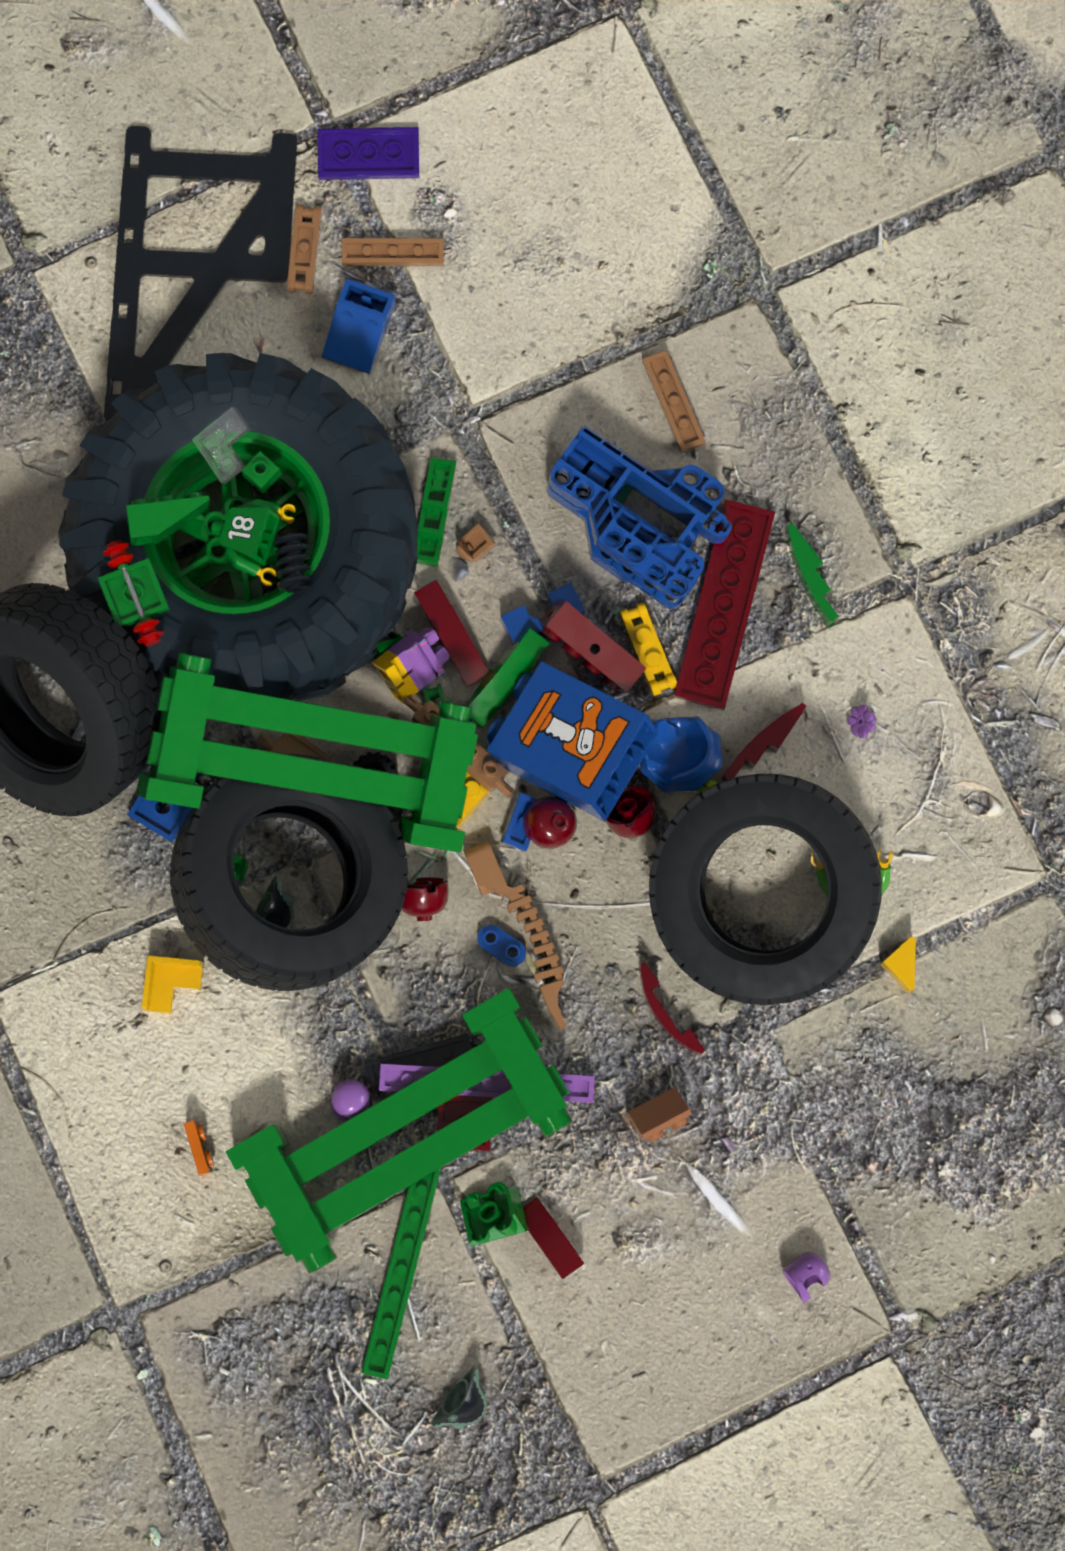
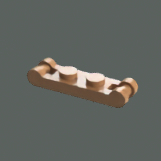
(304, 248)

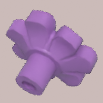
(862, 721)

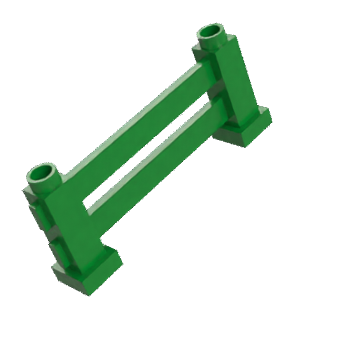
(180, 752)
(279, 1178)

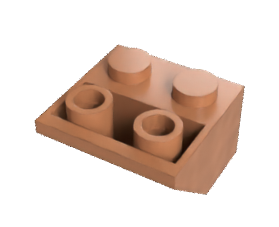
(659, 1114)

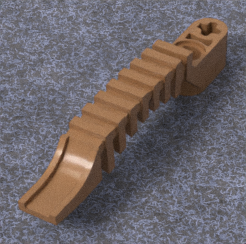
(491, 880)

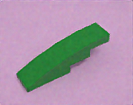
(435, 510)
(806, 566)
(501, 681)

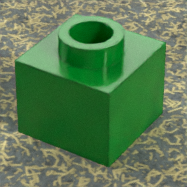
(263, 480)

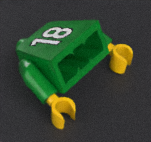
(250, 534)

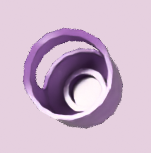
(349, 1099)
(806, 1271)

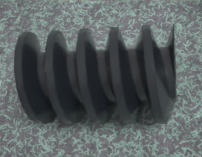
(291, 563)

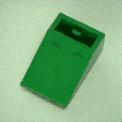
(157, 520)

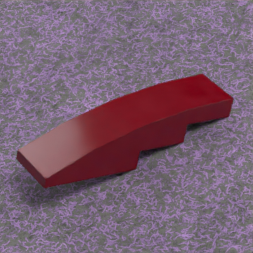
(451, 632)
(771, 738)

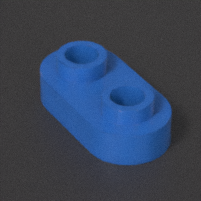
(501, 945)

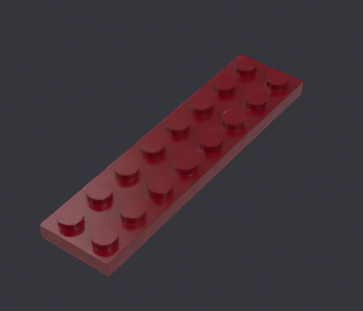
(724, 607)

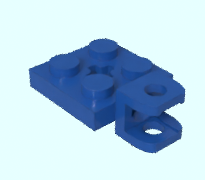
(165, 824)

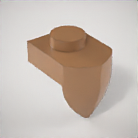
(475, 544)

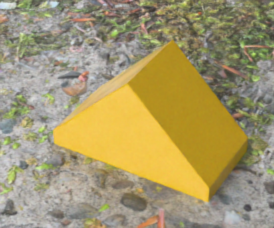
(901, 965)

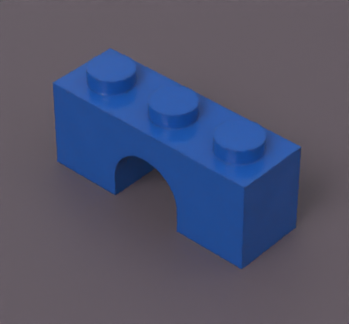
(518, 619)

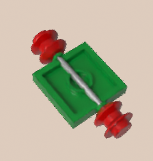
(133, 593)

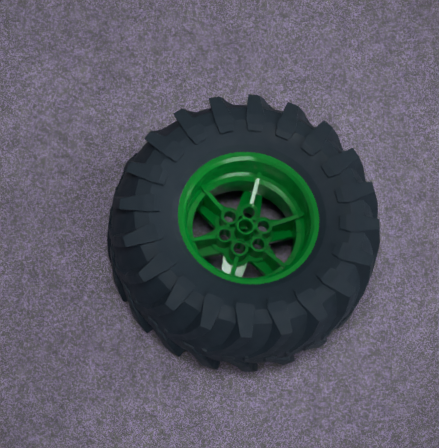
(335, 472)

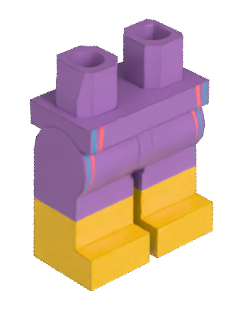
(412, 663)

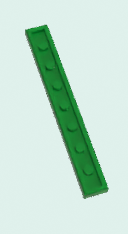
(400, 1276)

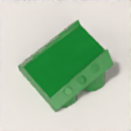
(493, 1214)

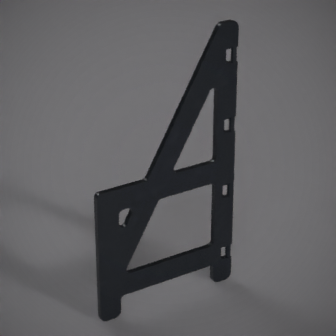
(265, 217)

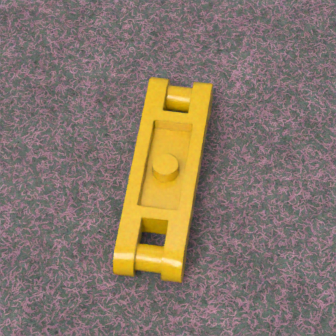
(648, 648)

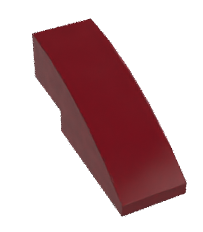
(551, 1239)

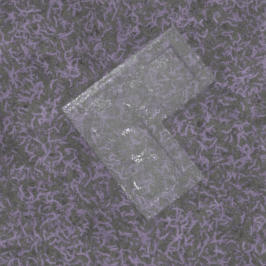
(216, 444)

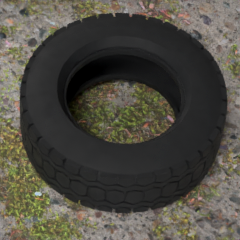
(104, 683)
(253, 947)
(708, 952)

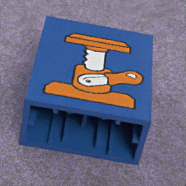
(571, 740)

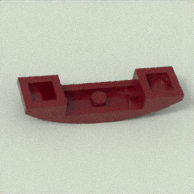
(687, 1039)

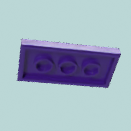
(368, 153)

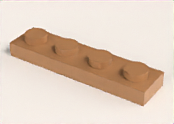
(392, 251)
(673, 401)

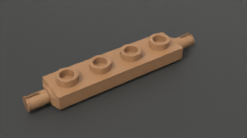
(484, 767)

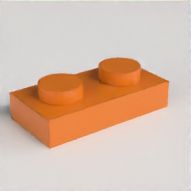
(202, 1158)

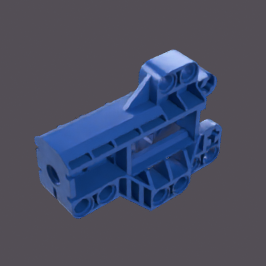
(608, 517)

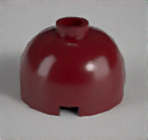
(633, 813)
(550, 822)
(426, 897)

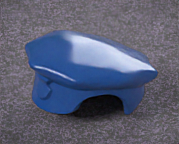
(682, 754)

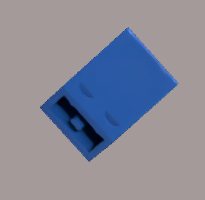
(358, 326)

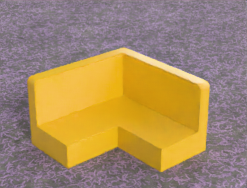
(165, 975)

